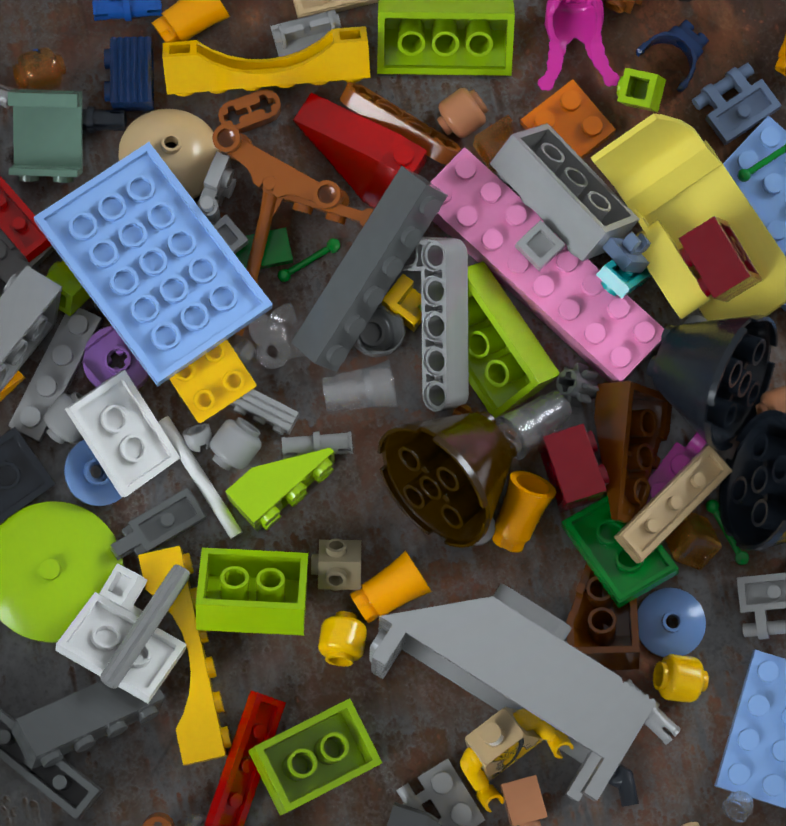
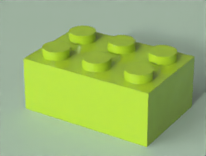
(252, 591)
(315, 756)

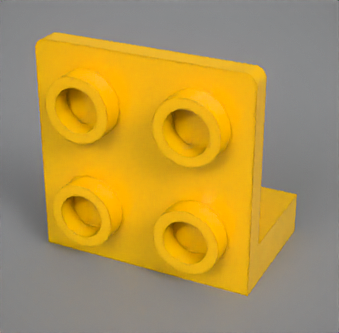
(213, 382)

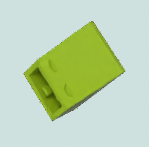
(272, 486)

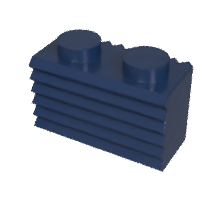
(130, 73)

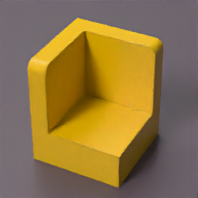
(404, 301)

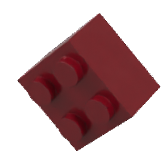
(719, 260)
(573, 467)

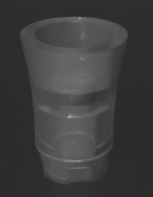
(361, 388)
(534, 421)

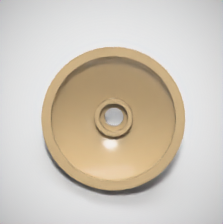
(193, 138)

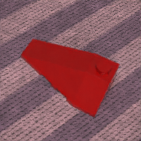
(357, 147)

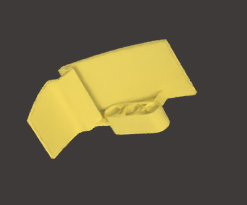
(674, 186)

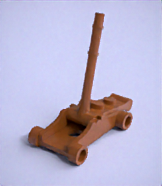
(282, 184)

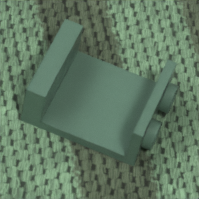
(47, 134)

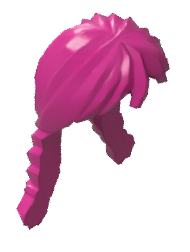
(575, 20)

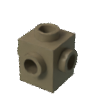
(338, 564)

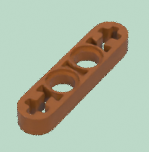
(396, 119)

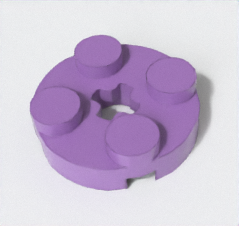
(98, 358)

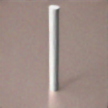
(201, 479)

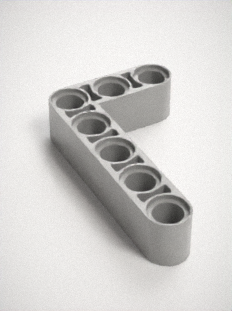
(444, 320)

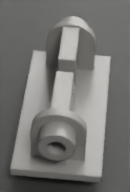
(303, 32)

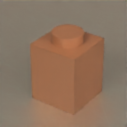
(523, 801)

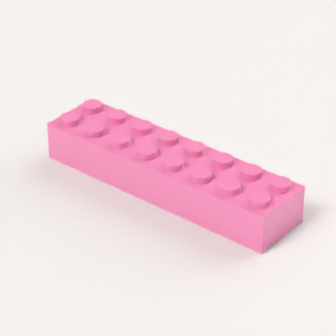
(565, 294)

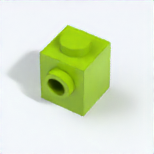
(640, 89)
(73, 293)

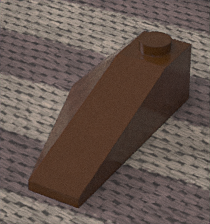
(629, 431)
(601, 627)

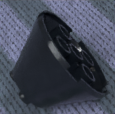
(716, 373)
(755, 491)

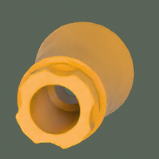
(188, 19)
(521, 509)
(390, 588)

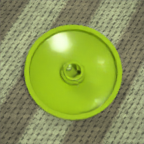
(51, 567)

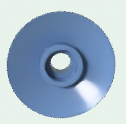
(80, 481)
(653, 628)

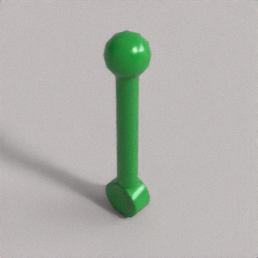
(745, 174)
(333, 246)
(740, 557)

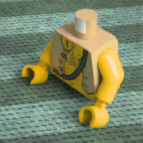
(501, 743)

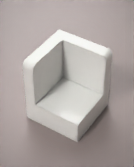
(124, 588)

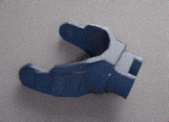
(684, 39)

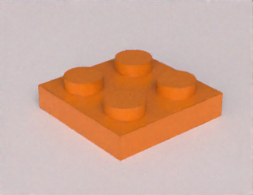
(573, 118)

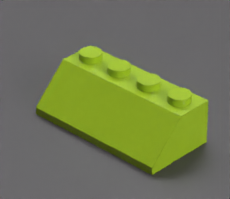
(445, 37)
(503, 353)

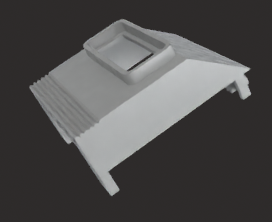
(518, 659)

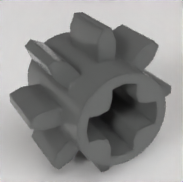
(577, 384)

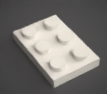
(122, 433)
(99, 633)

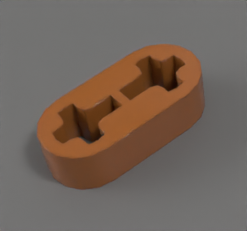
(247, 104)

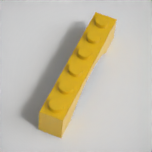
(197, 68)
(199, 728)

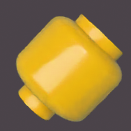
(342, 639)
(680, 678)

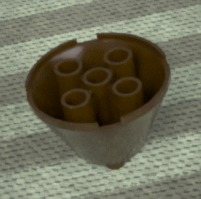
(448, 473)

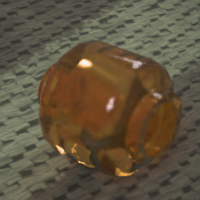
(39, 70)

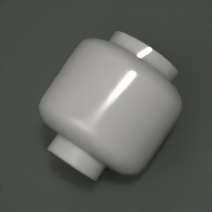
(59, 423)
(235, 444)

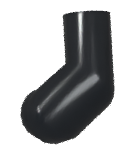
(624, 780)

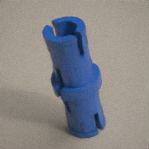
(125, 9)

